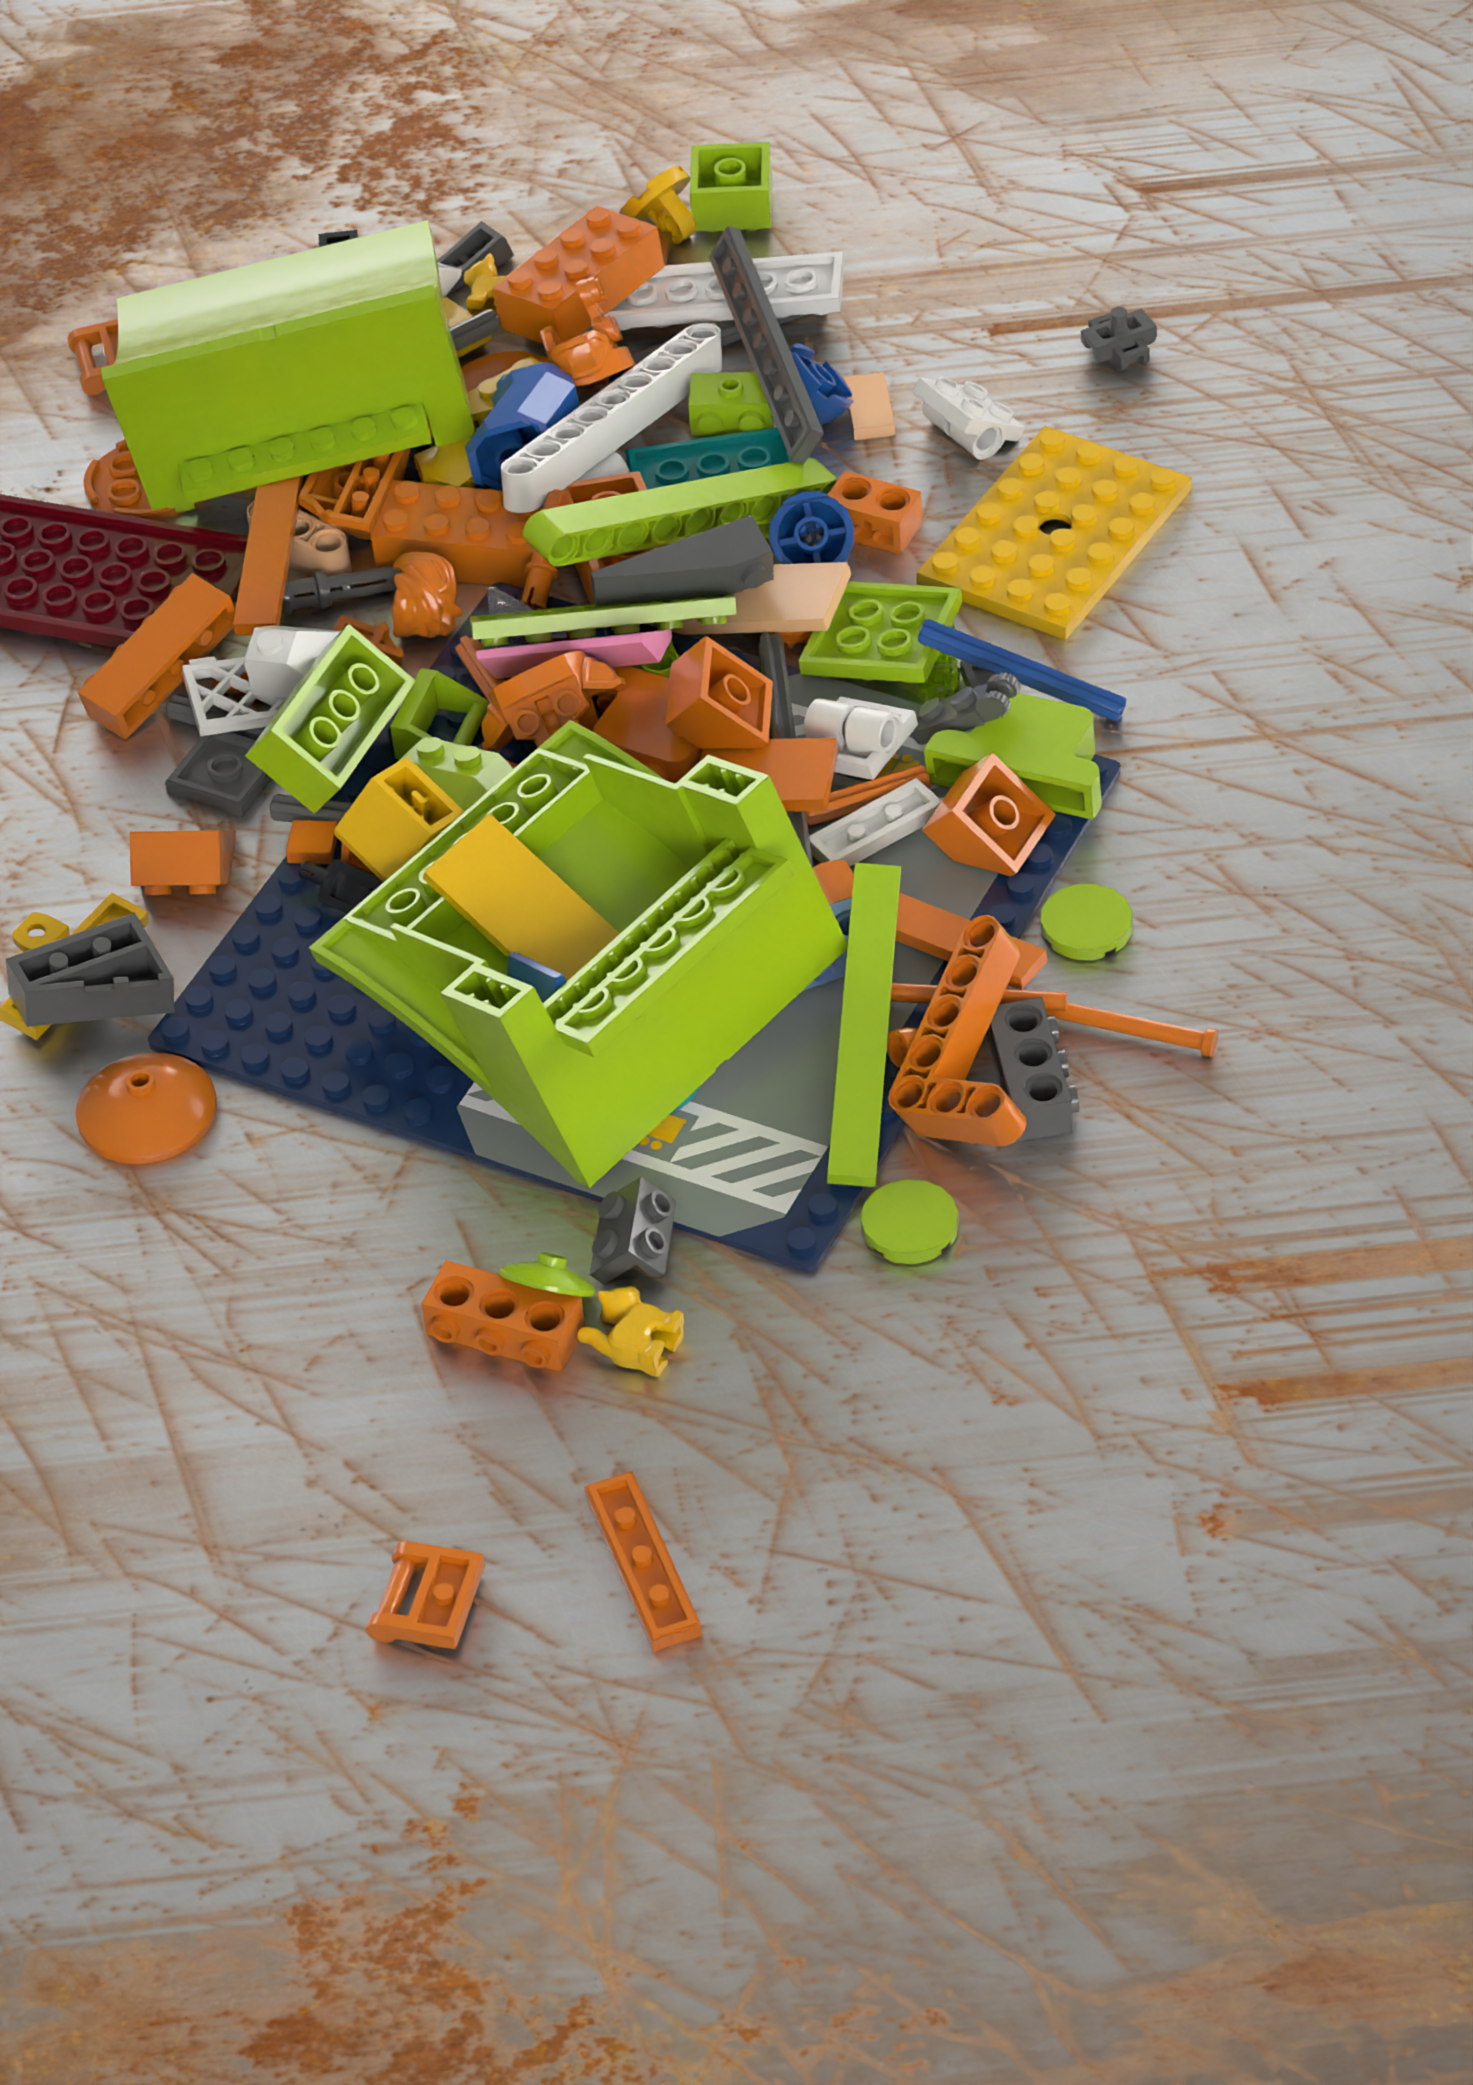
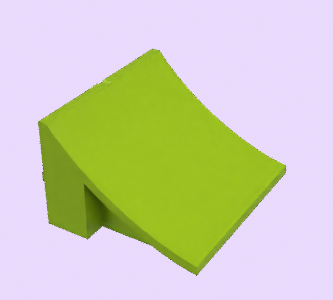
(287, 368)
(710, 946)

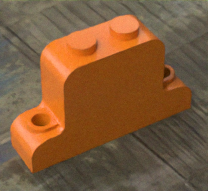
(637, 724)

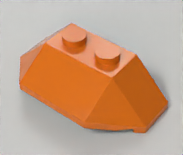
(353, 493)

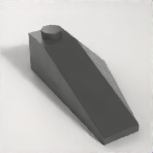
(699, 566)

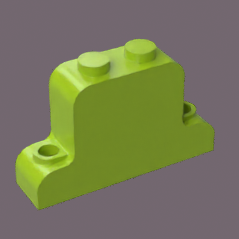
(1040, 742)

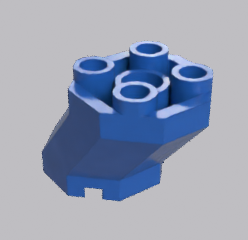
(523, 408)

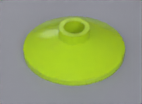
(548, 1275)

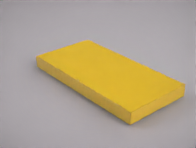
(518, 900)

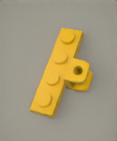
(109, 909)

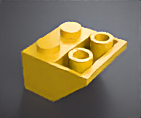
(395, 818)

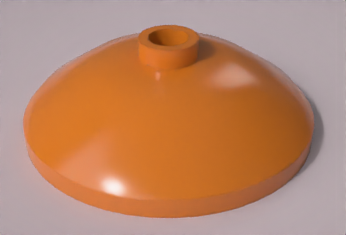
(146, 1108)

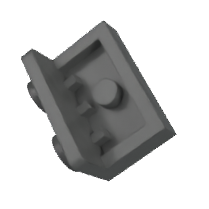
(633, 1231)

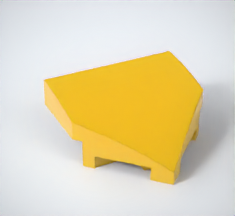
(445, 465)

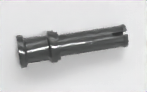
(322, 595)

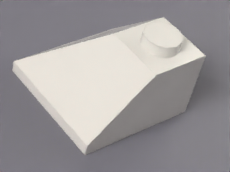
(282, 656)

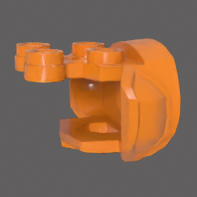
(595, 354)
(546, 699)

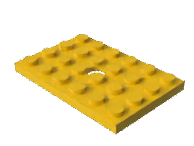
(1055, 578)

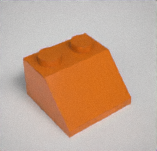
(718, 699)
(989, 818)
(181, 858)

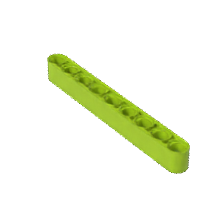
(668, 512)

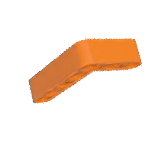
(931, 1083)

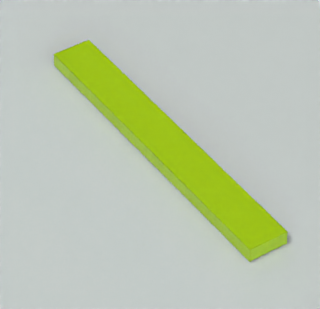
(864, 1026)

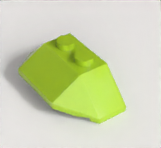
(458, 769)

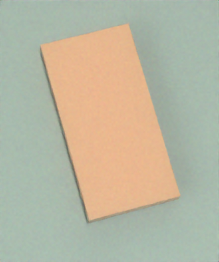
(794, 601)

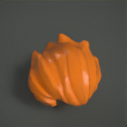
(424, 596)

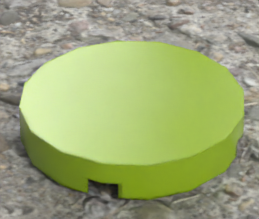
(1086, 921)
(909, 1221)

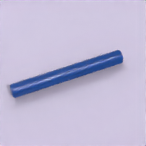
(1026, 670)

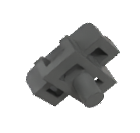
(1118, 332)

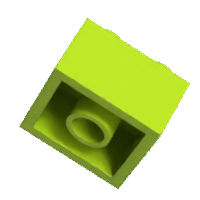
(731, 186)

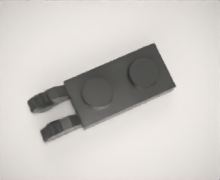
(966, 708)

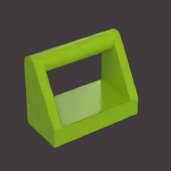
(421, 704)

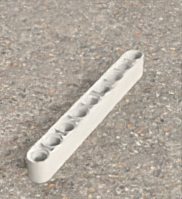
(609, 418)

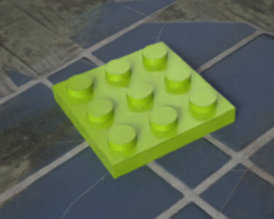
(878, 633)

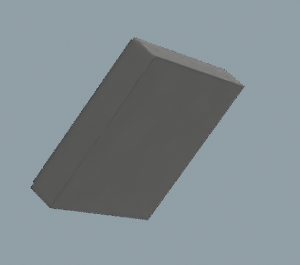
(219, 774)

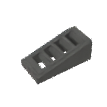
(474, 248)

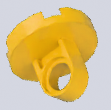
(663, 205)

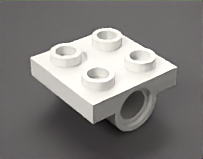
(968, 415)
(864, 732)

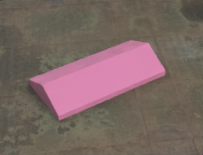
(613, 650)

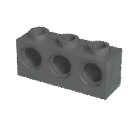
(1032, 1067)

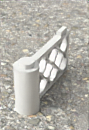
(228, 674)

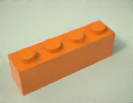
(152, 659)

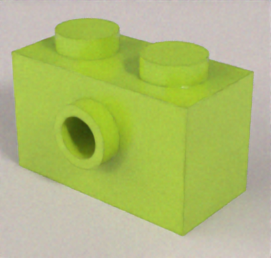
(727, 404)

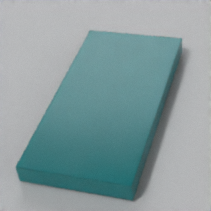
(707, 457)

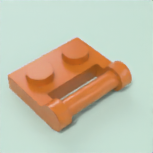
(81, 342)
(441, 1598)

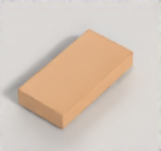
(871, 410)

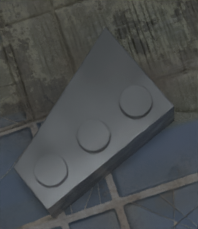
(92, 976)

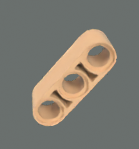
(316, 546)

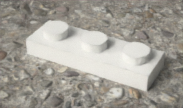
(875, 824)

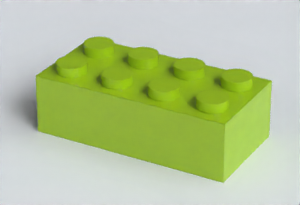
(331, 719)

